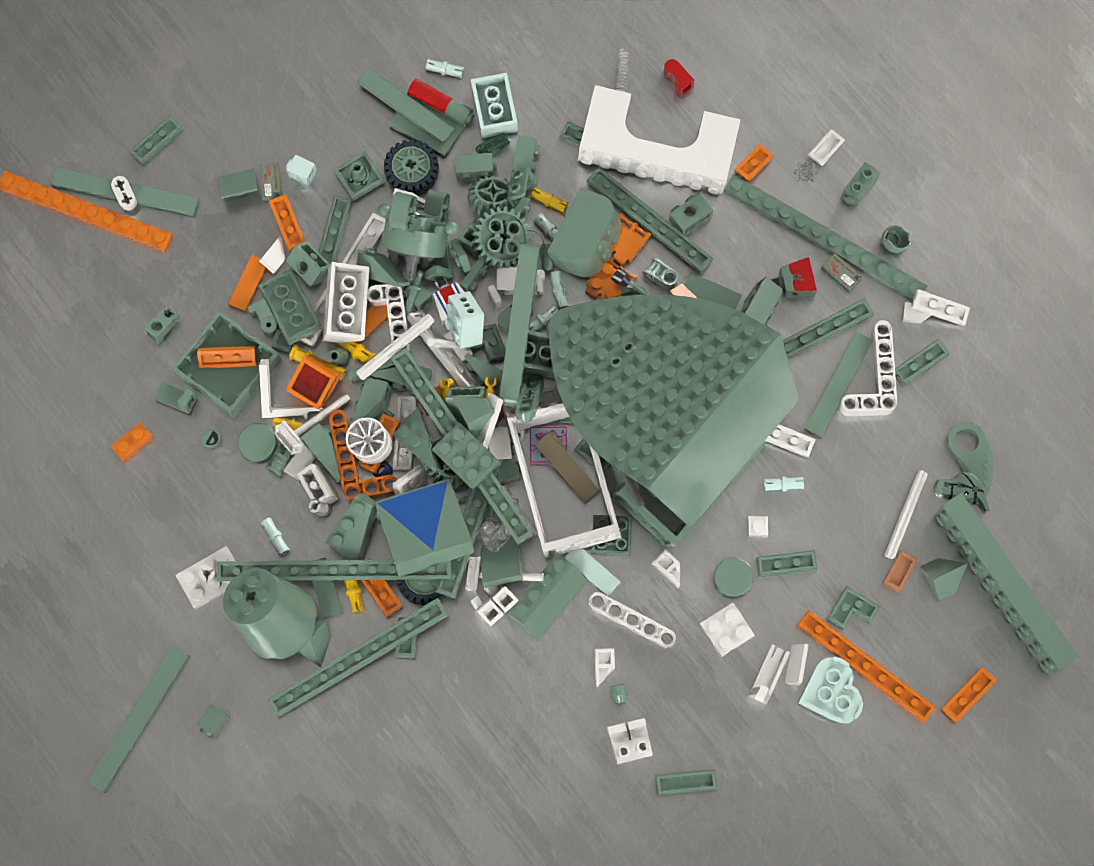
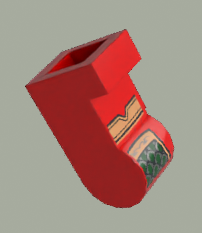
(680, 77)

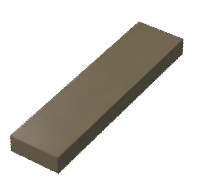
(567, 467)

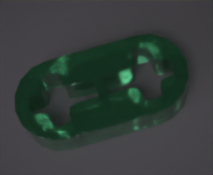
(494, 144)

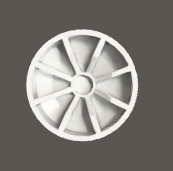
(369, 440)

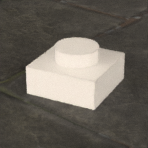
(757, 526)

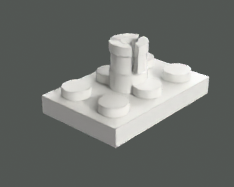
(201, 578)

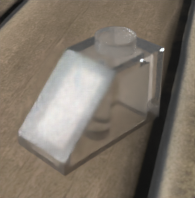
(493, 534)

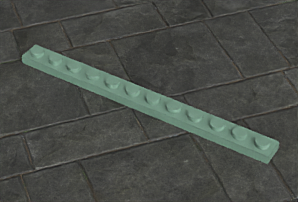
(823, 237)
(446, 422)
(333, 570)

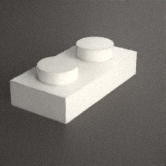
(412, 480)

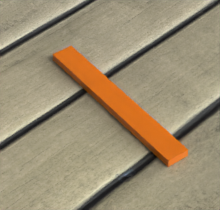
(866, 666)

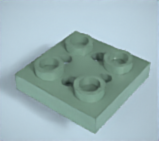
(356, 170)

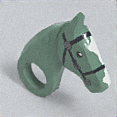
(975, 466)

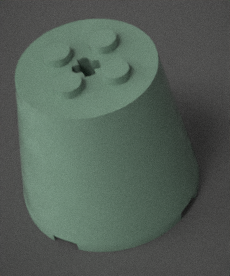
(270, 613)

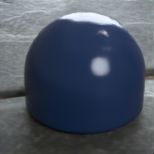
(388, 470)

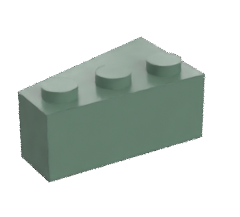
(762, 300)
(354, 528)

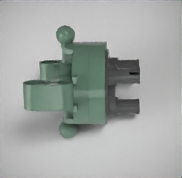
(416, 233)

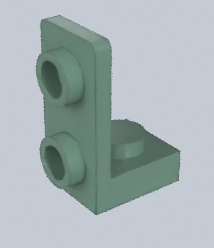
(520, 181)
(441, 269)
(176, 398)

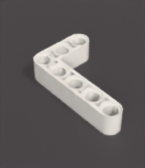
(880, 377)

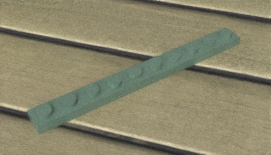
(357, 657)

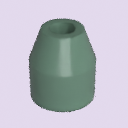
(619, 693)

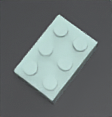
(494, 105)

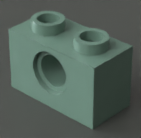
(696, 204)
(308, 263)

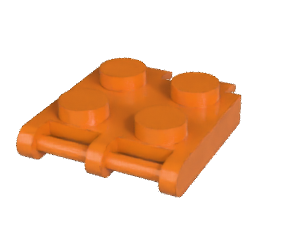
(629, 242)
(601, 283)

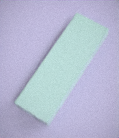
(593, 571)

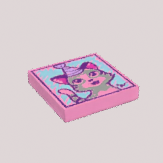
(537, 433)

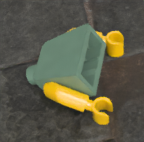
(476, 392)

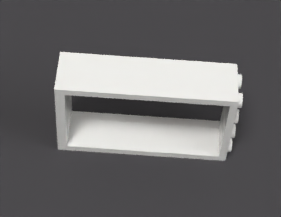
(554, 412)

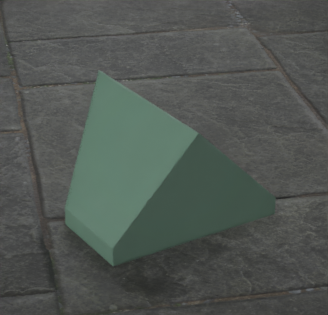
(474, 412)
(944, 576)
(317, 644)

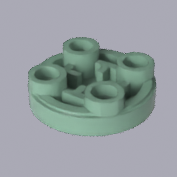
(257, 442)
(733, 577)

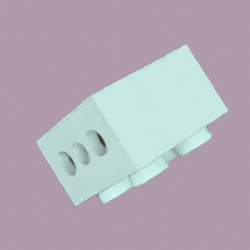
(464, 319)

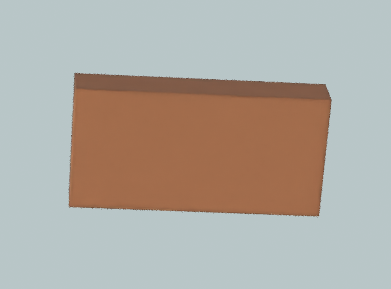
(900, 571)

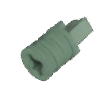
(278, 461)

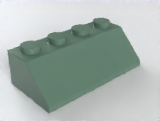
(548, 598)

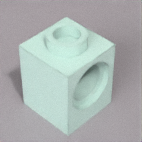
(301, 170)

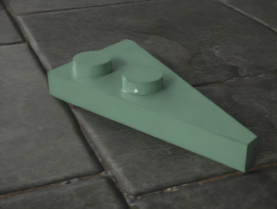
(415, 437)

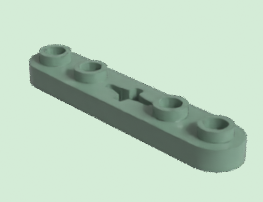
(529, 398)

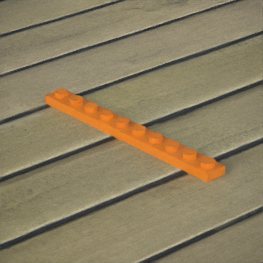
(85, 211)

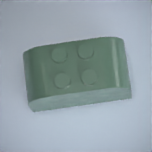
(586, 235)

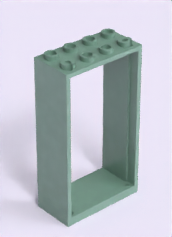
(650, 522)

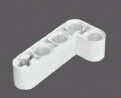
(391, 302)

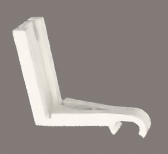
(278, 410)
(768, 675)

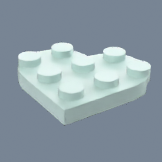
(832, 692)

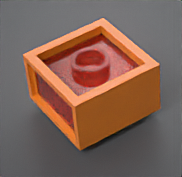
(313, 381)

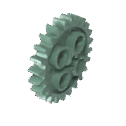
(486, 234)

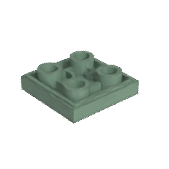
(619, 546)

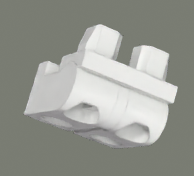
(493, 608)
(630, 750)

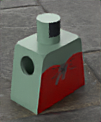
(797, 279)

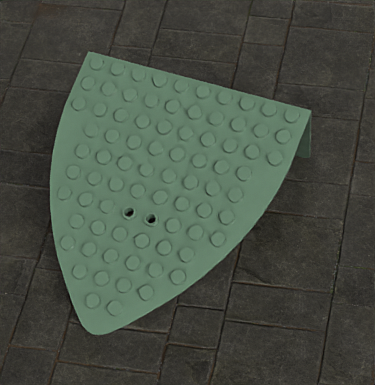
(680, 402)

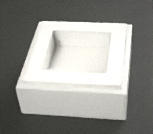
(494, 296)

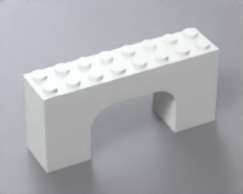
(611, 145)

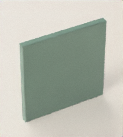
(237, 183)

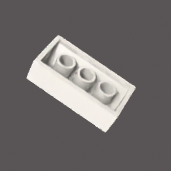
(345, 303)

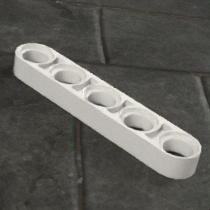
(639, 626)

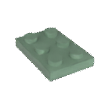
(466, 456)

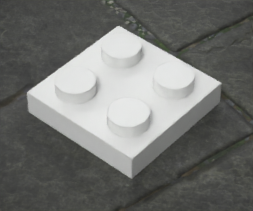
(727, 629)

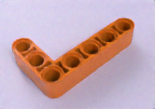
(350, 465)

